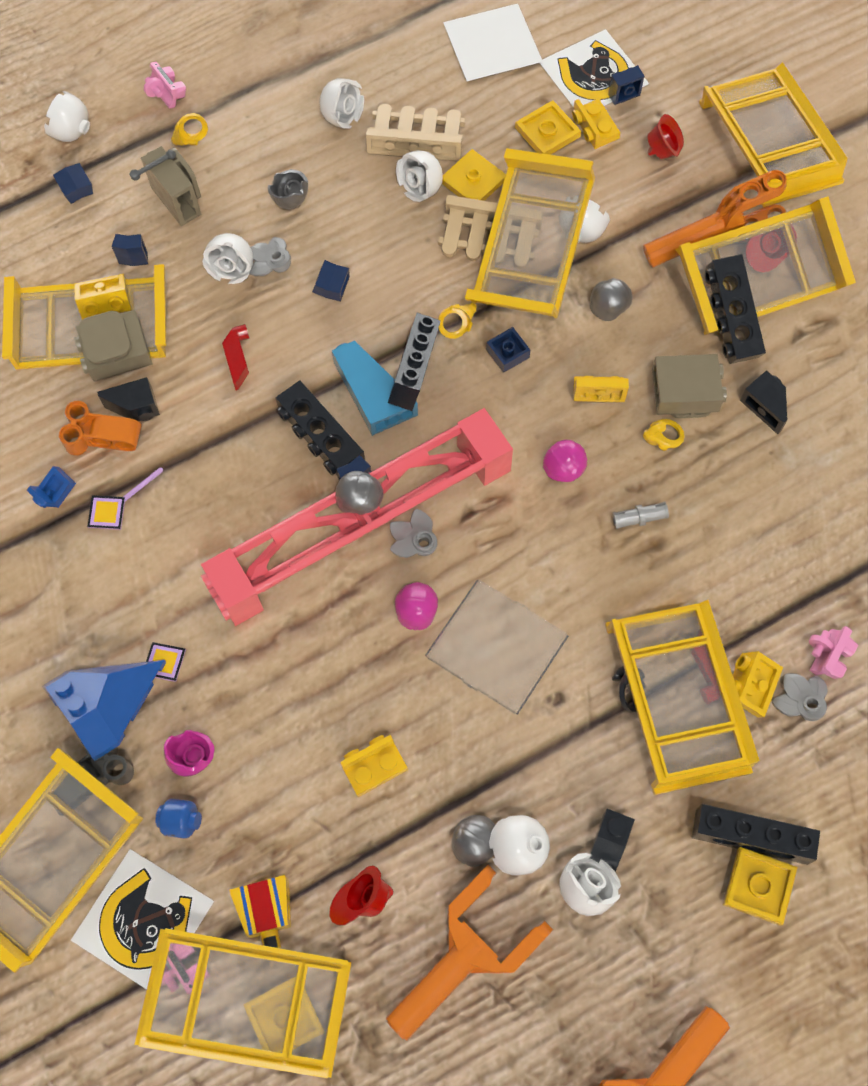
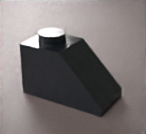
(131, 400)
(767, 400)
(611, 838)

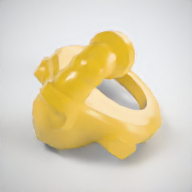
(181, 137)
(465, 312)
(655, 436)

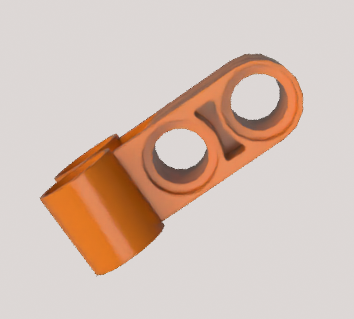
(97, 430)

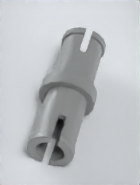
(640, 515)

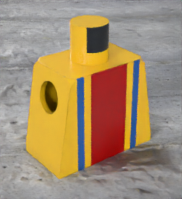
(264, 909)

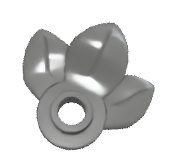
(270, 257)
(410, 534)
(800, 693)

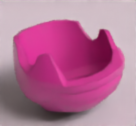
(565, 461)
(416, 606)
(188, 753)

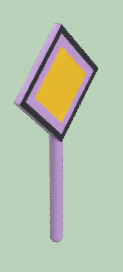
(107, 511)
(172, 656)

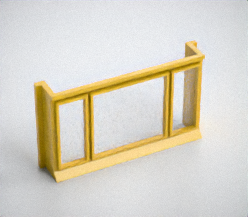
(779, 131)
(534, 232)
(784, 257)
(44, 319)
(685, 697)
(55, 855)
(244, 1003)

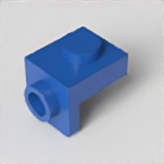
(52, 489)

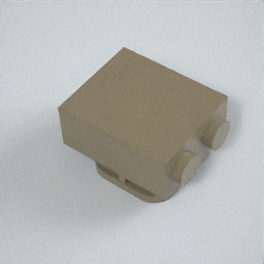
(174, 185)
(112, 344)
(688, 385)

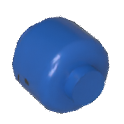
(178, 818)

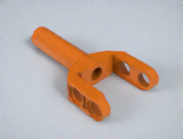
(726, 218)
(465, 956)
(685, 1055)

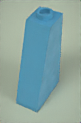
(369, 387)

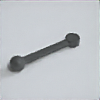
(135, 174)

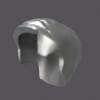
(289, 189)
(610, 299)
(358, 493)
(472, 839)

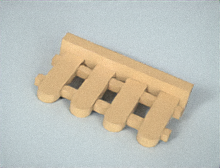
(405, 140)
(471, 213)

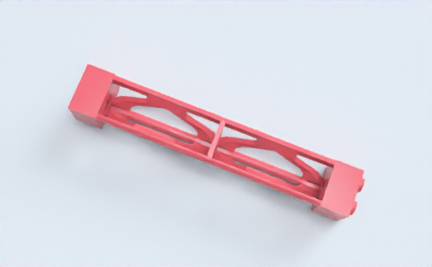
(482, 452)

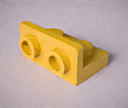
(595, 123)
(102, 296)
(600, 388)
(756, 681)
(373, 765)

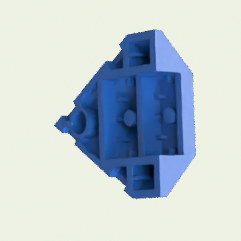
(103, 701)

